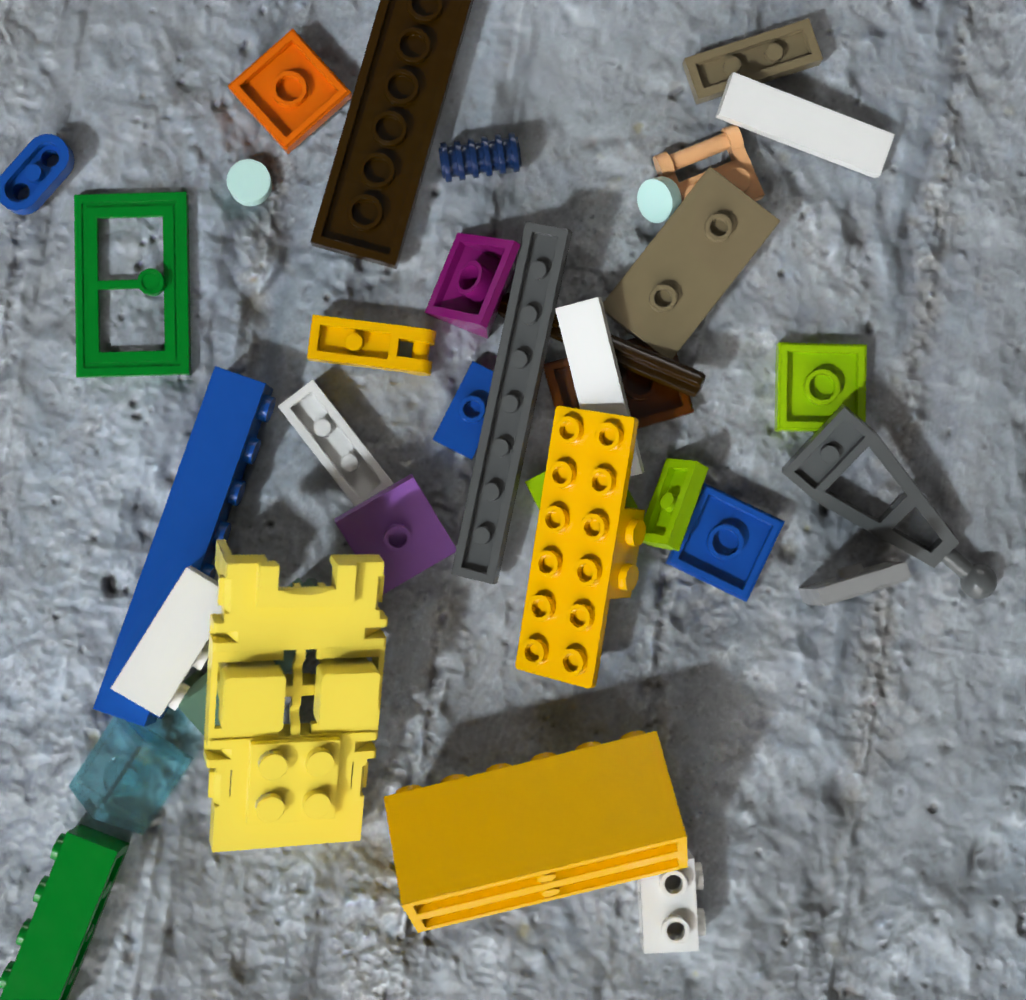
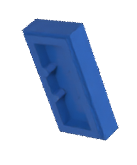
(464, 418)

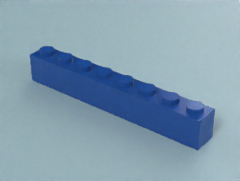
(193, 515)

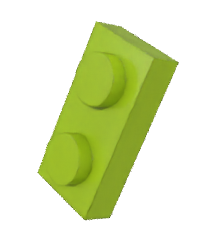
(673, 503)

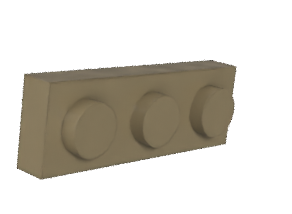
(756, 57)

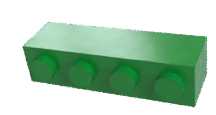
(65, 915)

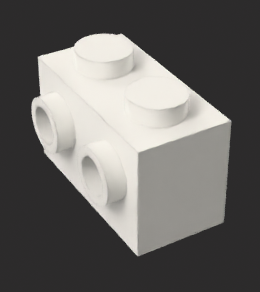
(670, 911)

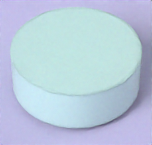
(249, 182)
(658, 199)

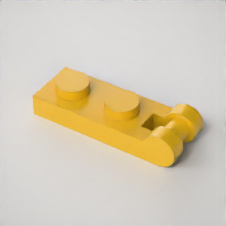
(369, 345)

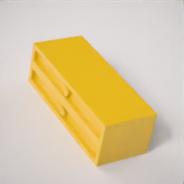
(535, 831)

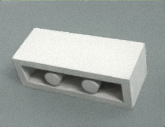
(171, 645)

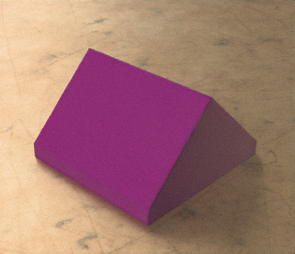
(474, 282)

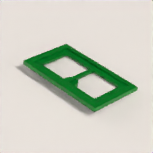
(174, 283)

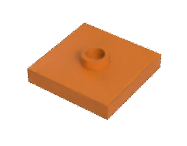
(290, 91)

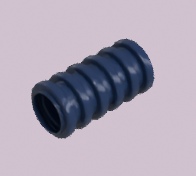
(480, 157)

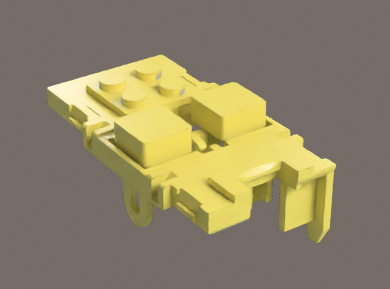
(295, 779)

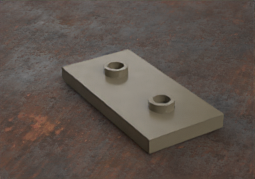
(689, 264)

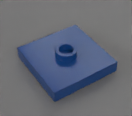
(726, 543)

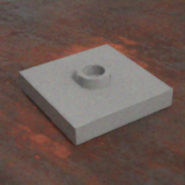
(854, 581)

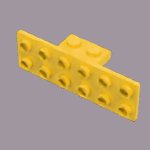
(581, 545)

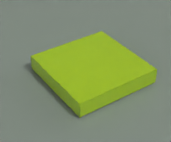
(816, 381)

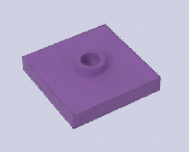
(400, 529)

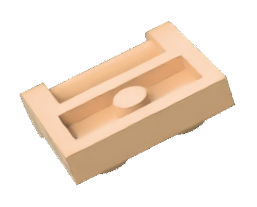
(737, 171)

